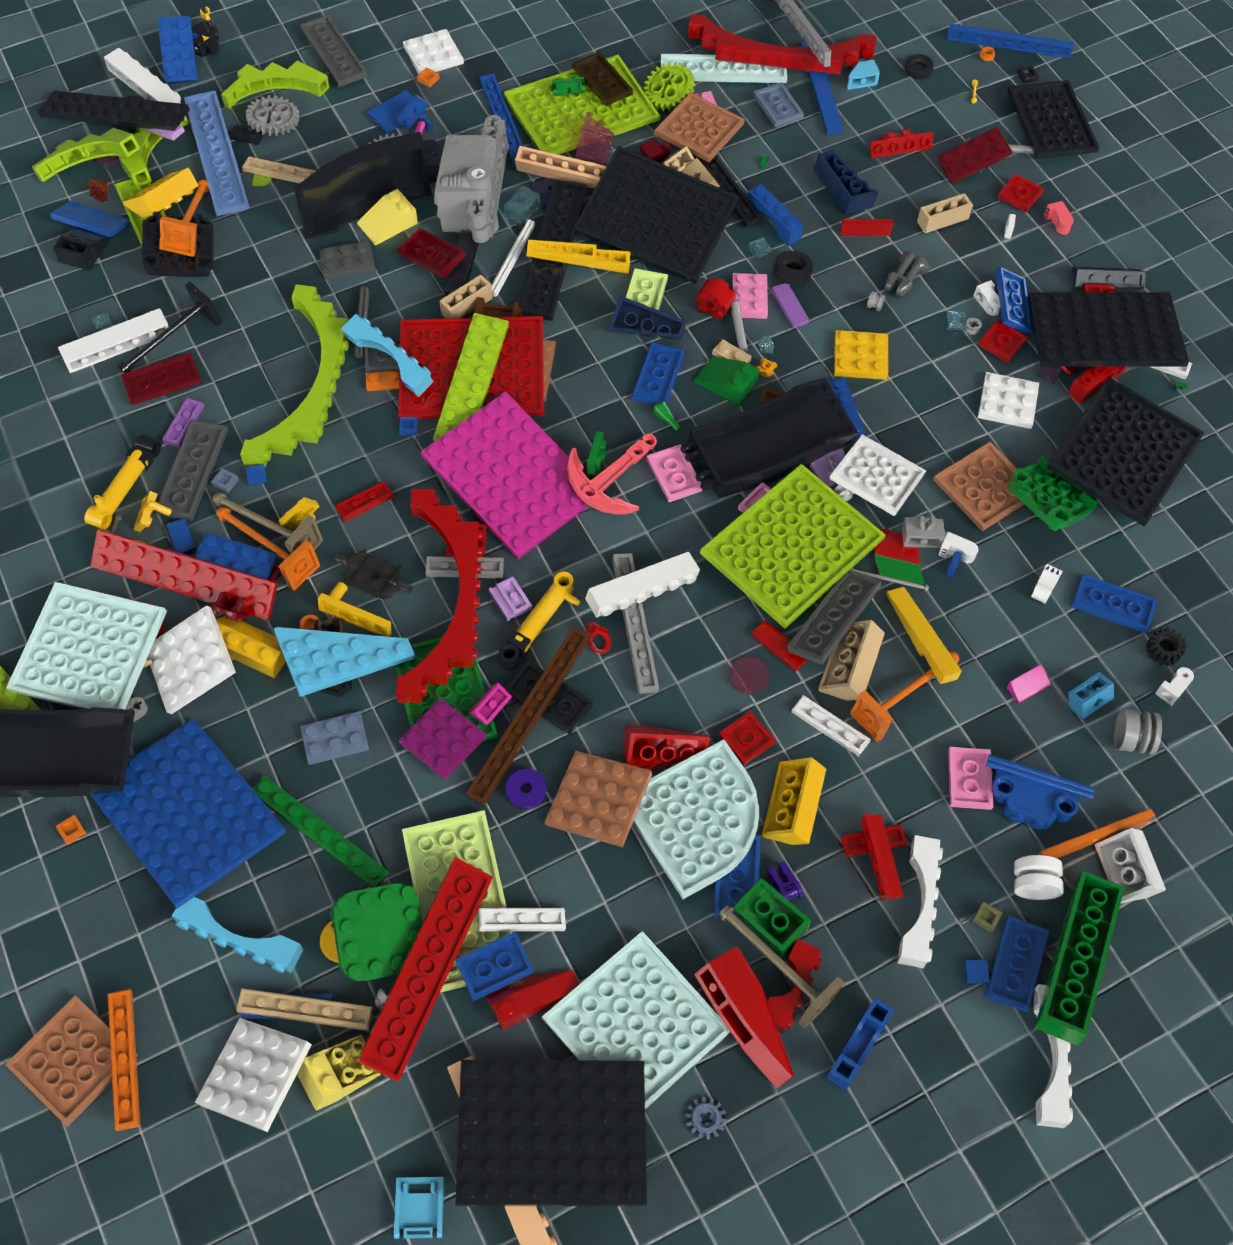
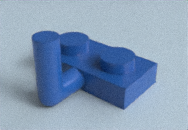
(413, 112)

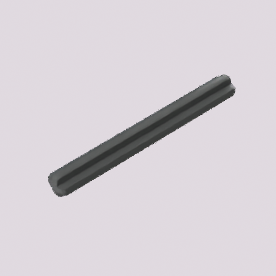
(362, 312)

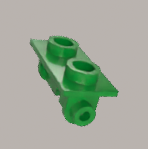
(561, 85)

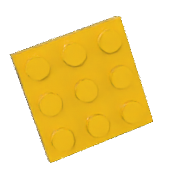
(861, 354)

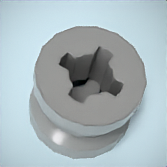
(876, 301)

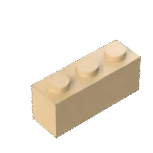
(944, 213)
(463, 300)

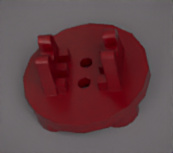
(233, 613)

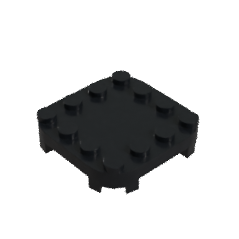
(168, 263)

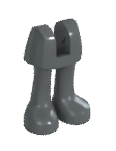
(904, 283)

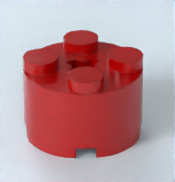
(715, 298)

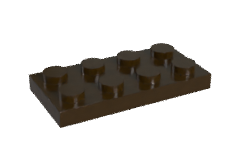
(602, 78)

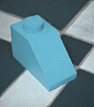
(863, 75)

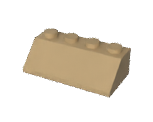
(852, 661)

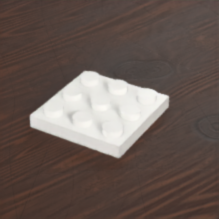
(433, 51)
(1008, 400)

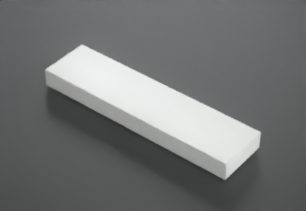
(831, 725)
(521, 919)

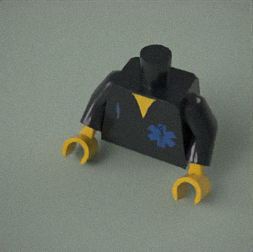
(205, 36)

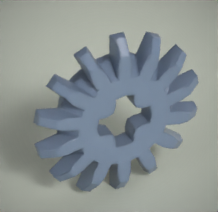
(708, 1127)

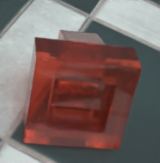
(98, 189)

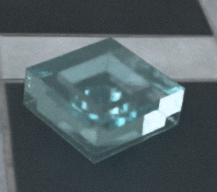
(759, 247)
(956, 320)

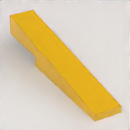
(580, 254)
(923, 636)

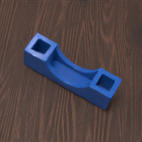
(787, 225)
(860, 1044)

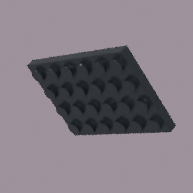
(1053, 119)

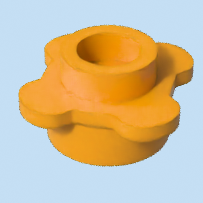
(767, 367)

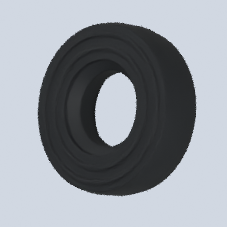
(919, 73)

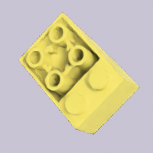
(334, 1072)

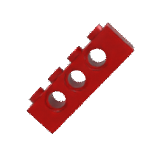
(1092, 381)

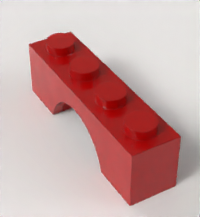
(802, 960)

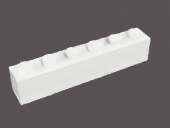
(139, 78)
(113, 340)
(642, 584)

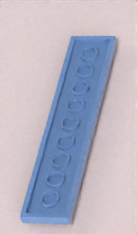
(216, 153)

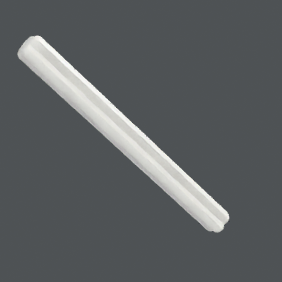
(512, 257)

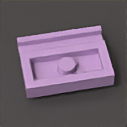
(510, 598)

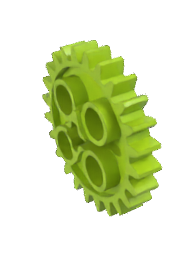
(669, 86)

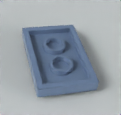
(778, 104)
(334, 738)

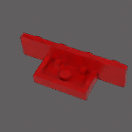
(900, 142)

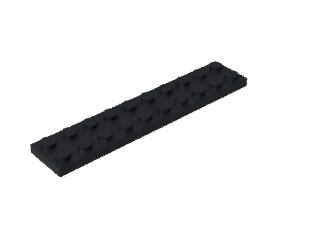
(114, 110)
(547, 276)

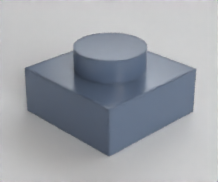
(225, 480)

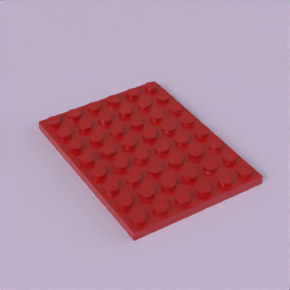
(439, 346)

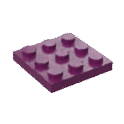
(442, 739)

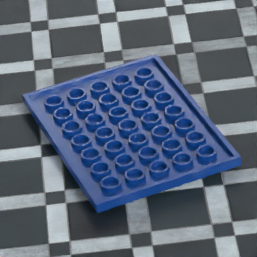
(188, 813)

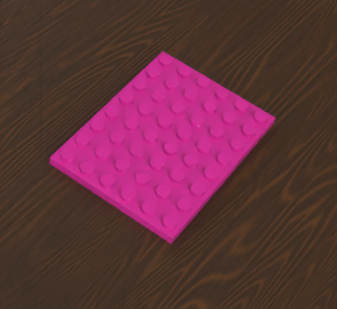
(507, 474)

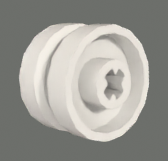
(1038, 877)

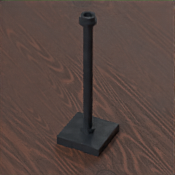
(202, 304)

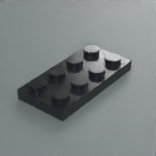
(565, 708)

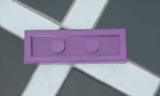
(790, 305)
(176, 432)

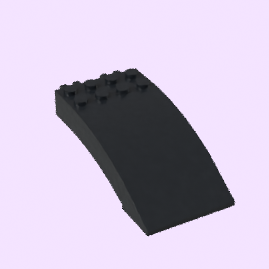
(360, 178)
(769, 439)
(64, 751)

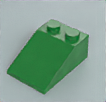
(729, 378)
(772, 917)

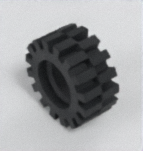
(1171, 638)

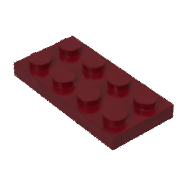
(974, 155)
(431, 253)
(161, 379)

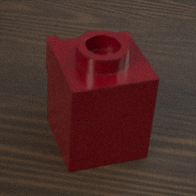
(654, 151)

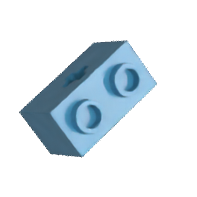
(1091, 695)

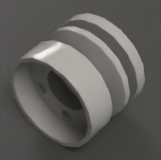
(1138, 731)

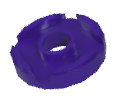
(521, 778)

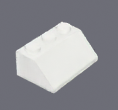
(1130, 864)

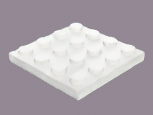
(877, 475)
(190, 660)
(253, 1074)

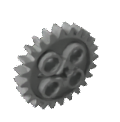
(272, 115)

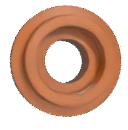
(987, 54)

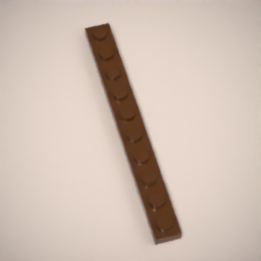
(528, 716)

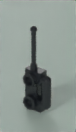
(245, 134)

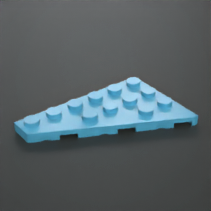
(331, 658)

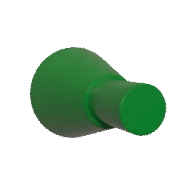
(663, 412)

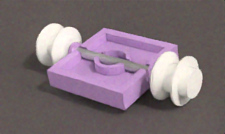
(825, 466)

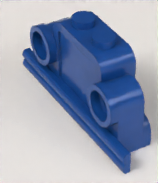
(1035, 795)

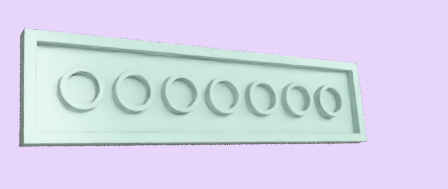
(707, 69)

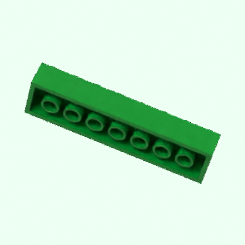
(1080, 959)

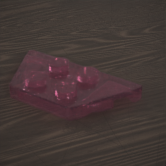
(594, 142)

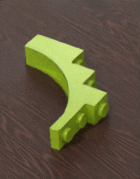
(253, 80)
(69, 153)
(136, 164)

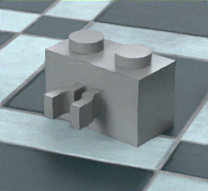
(923, 532)

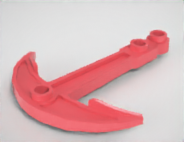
(601, 482)

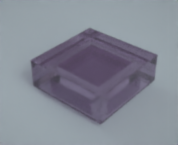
(1050, 373)

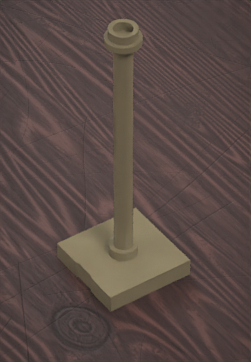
(306, 530)
(819, 1001)

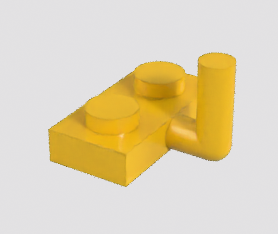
(149, 505)
(298, 513)

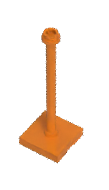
(181, 235)
(295, 567)
(874, 716)

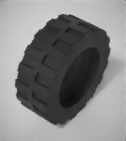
(791, 276)

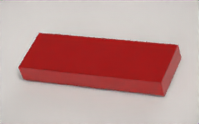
(866, 227)
(364, 501)
(777, 644)
(855, 844)

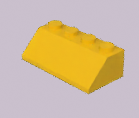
(162, 193)
(252, 646)
(794, 801)

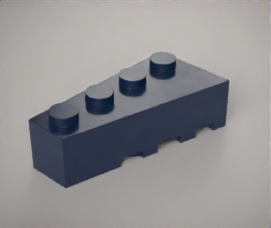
(843, 184)
(643, 320)

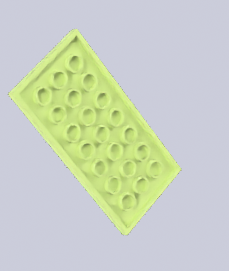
(429, 855)

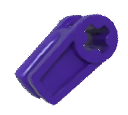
(791, 888)

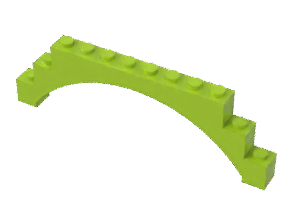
(308, 419)

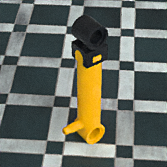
(138, 459)
(520, 641)

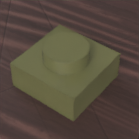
(987, 917)

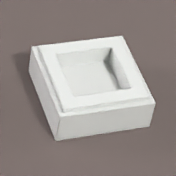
(1009, 226)

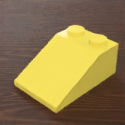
(388, 217)

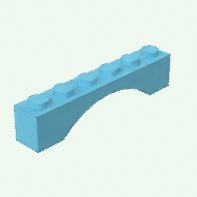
(363, 335)
(276, 951)

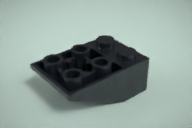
(80, 248)

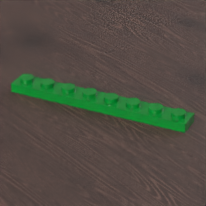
(320, 832)

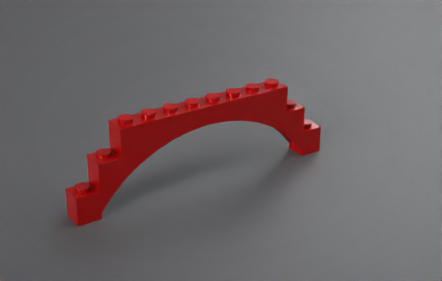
(739, 49)
(457, 644)

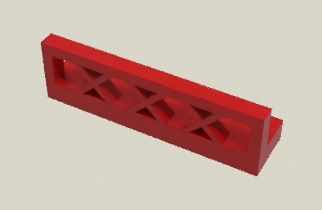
(881, 857)

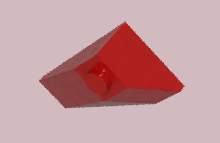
(657, 747)
(530, 996)

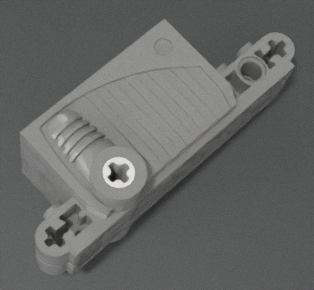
(472, 180)

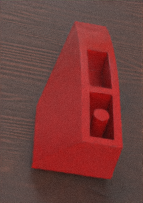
(746, 1013)

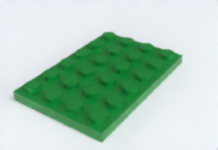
(461, 693)

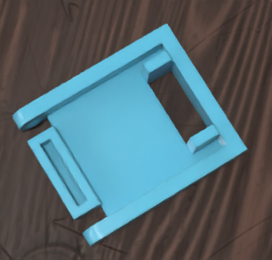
(419, 1211)

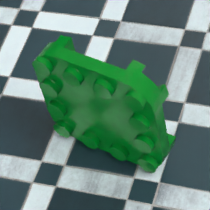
(1050, 495)
(375, 930)

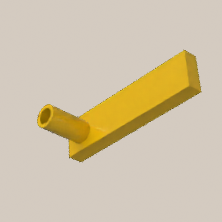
(358, 617)

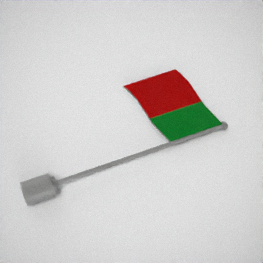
(897, 562)

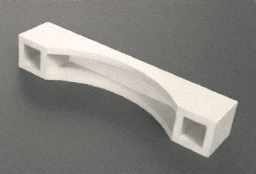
(924, 859)
(1053, 1104)

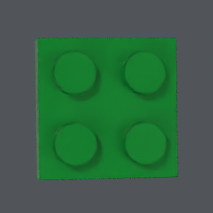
(596, 456)

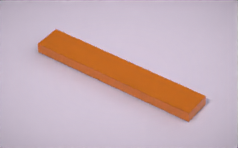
(1098, 835)
(123, 1060)

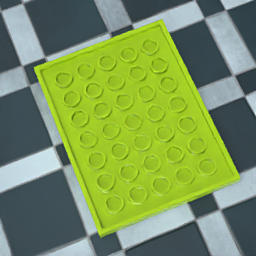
(557, 121)
(792, 545)

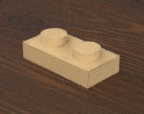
(729, 351)

